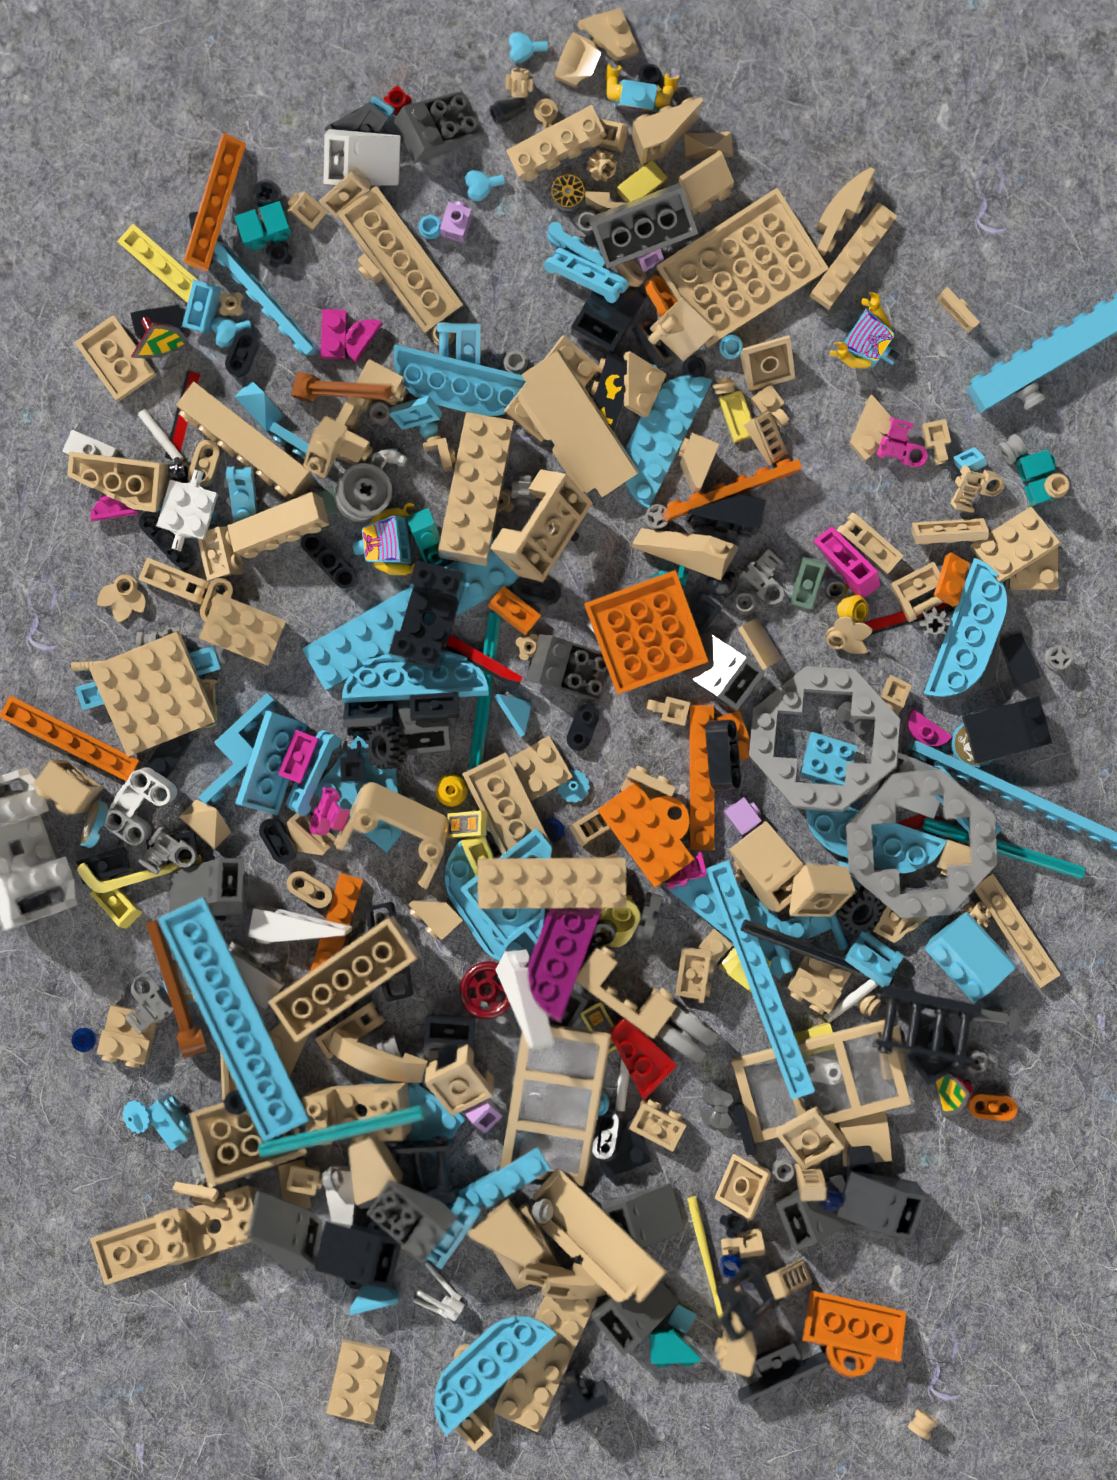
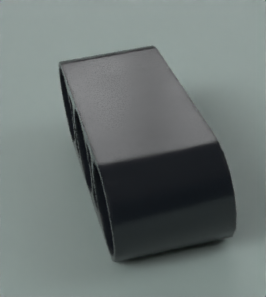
(321, 553)
(723, 754)

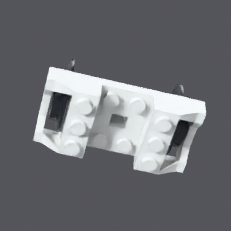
(28, 857)

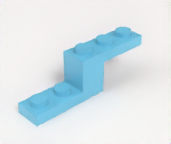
(237, 749)
(500, 1183)

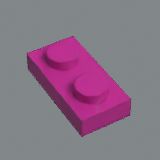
(333, 334)
(298, 756)

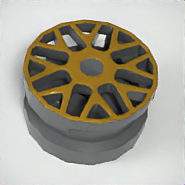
(568, 193)

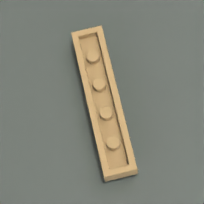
(853, 256)
(1016, 931)

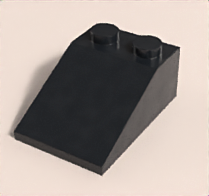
(1007, 730)

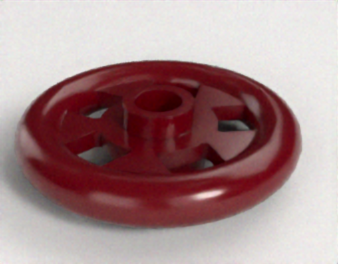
(470, 981)

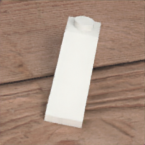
(276, 925)
(514, 978)
(342, 1203)

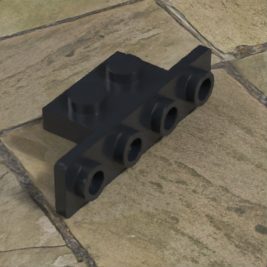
(779, 1368)

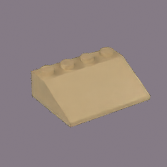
(231, 1144)

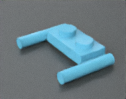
(803, 928)

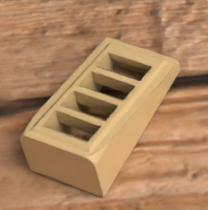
(620, 138)
(757, 434)
(579, 834)
(810, 1183)
(778, 1284)

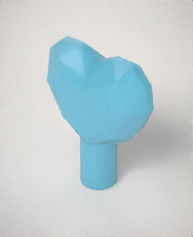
(524, 47)
(481, 184)
(227, 330)

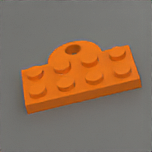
(648, 832)
(854, 1331)

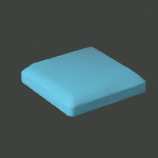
(681, 1318)

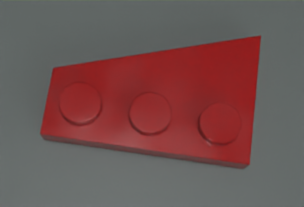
(641, 1056)

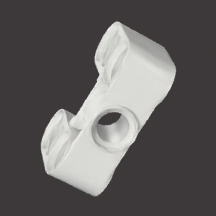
(129, 800)

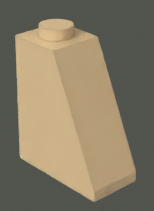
(371, 1166)
(508, 1234)

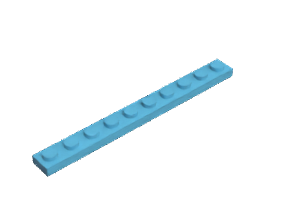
(1010, 792)
(760, 981)

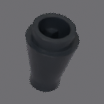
(505, 110)

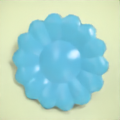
(575, 788)
(136, 1116)

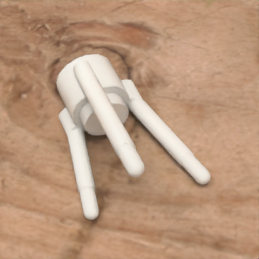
(449, 1307)

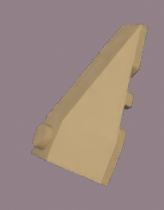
(130, 481)
(692, 551)

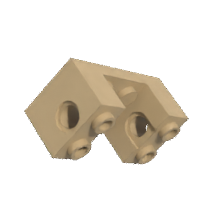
(354, 448)
(535, 548)
(650, 1015)
(338, 1104)
(187, 1232)

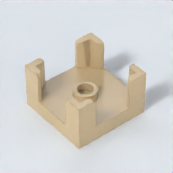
(459, 1083)

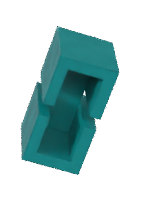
(251, 229)
(1033, 467)

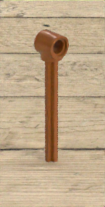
(309, 387)
(190, 1036)

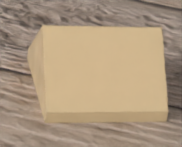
(768, 363)
(743, 1185)

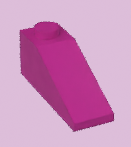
(845, 559)

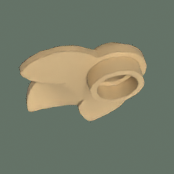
(122, 601)
(848, 635)

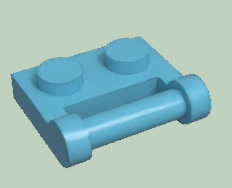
(466, 341)
(870, 962)

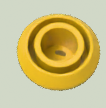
(853, 607)
(455, 783)

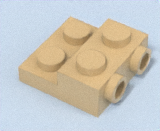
(817, 984)
(122, 1041)
(811, 1138)

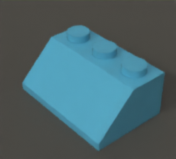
(970, 957)

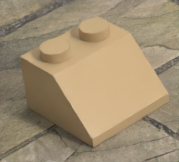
(707, 183)
(696, 460)
(820, 890)

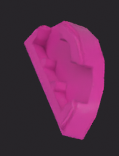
(360, 337)
(110, 508)
(926, 731)

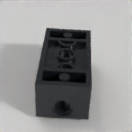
(435, 592)

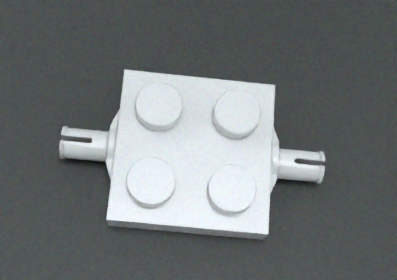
(187, 510)

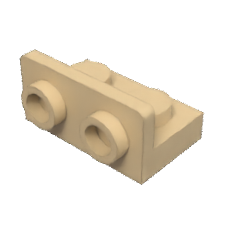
(218, 554)
(658, 1124)

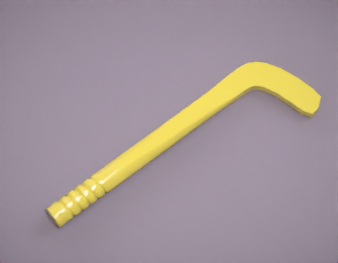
(106, 886)
(701, 1237)

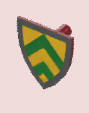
(159, 340)
(952, 1094)

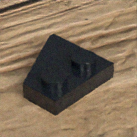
(364, 119)
(631, 1153)

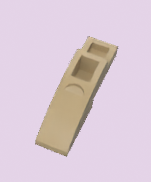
(846, 204)
(560, 1282)

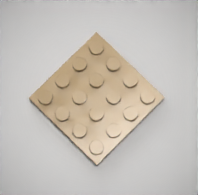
(153, 693)

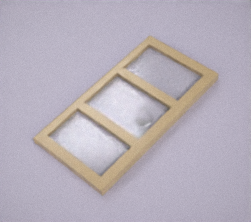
(845, 1073)
(557, 1100)

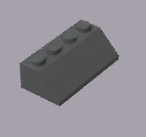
(643, 225)

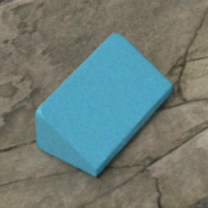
(201, 307)

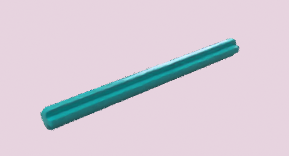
(483, 702)
(1008, 849)
(341, 1131)

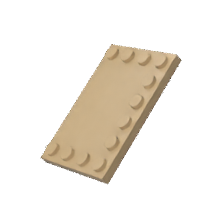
(744, 265)

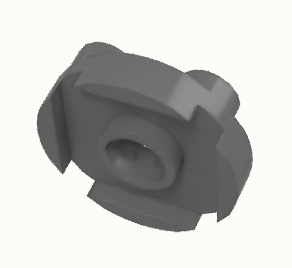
(648, 917)

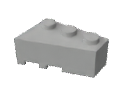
(259, 981)

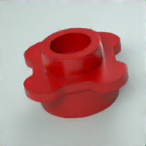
(397, 93)

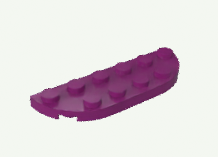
(560, 957)

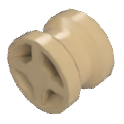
(923, 1424)

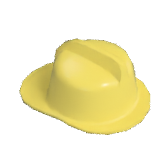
(625, 920)

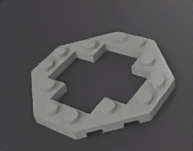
(859, 776)
(960, 877)

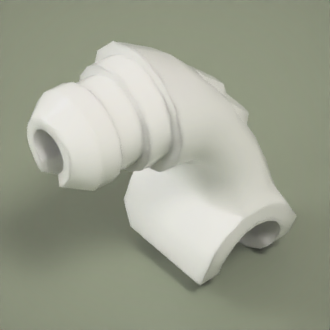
(388, 455)

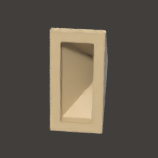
(706, 144)
(206, 823)
(306, 841)

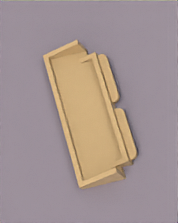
(575, 425)
(607, 1249)

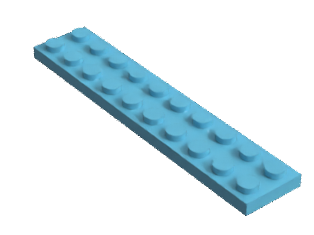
(371, 633)
(233, 1019)

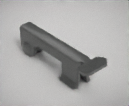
(997, 1016)

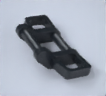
(405, 971)
(739, 1304)

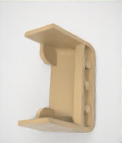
(381, 803)

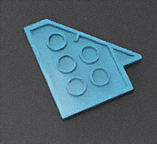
(384, 834)
(512, 922)

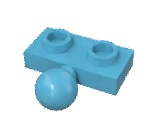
(420, 413)

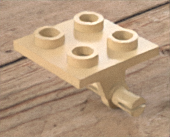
(682, 329)

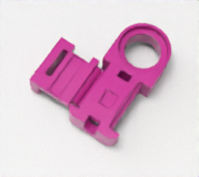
(898, 446)
(328, 813)
(690, 871)

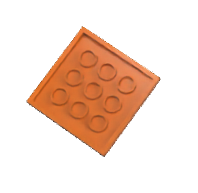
(646, 632)

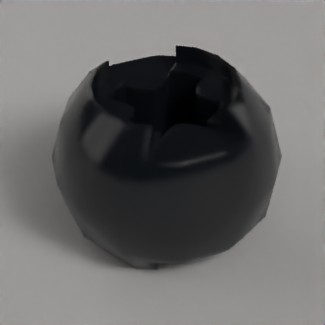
(264, 186)
(722, 587)

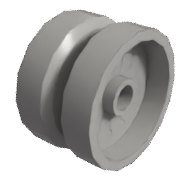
(376, 493)
(690, 1030)

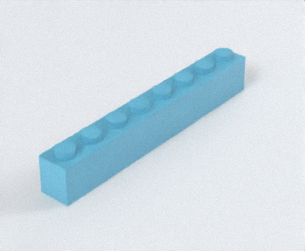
(1044, 356)

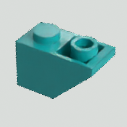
(426, 536)
(671, 1347)

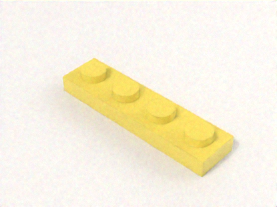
(157, 261)

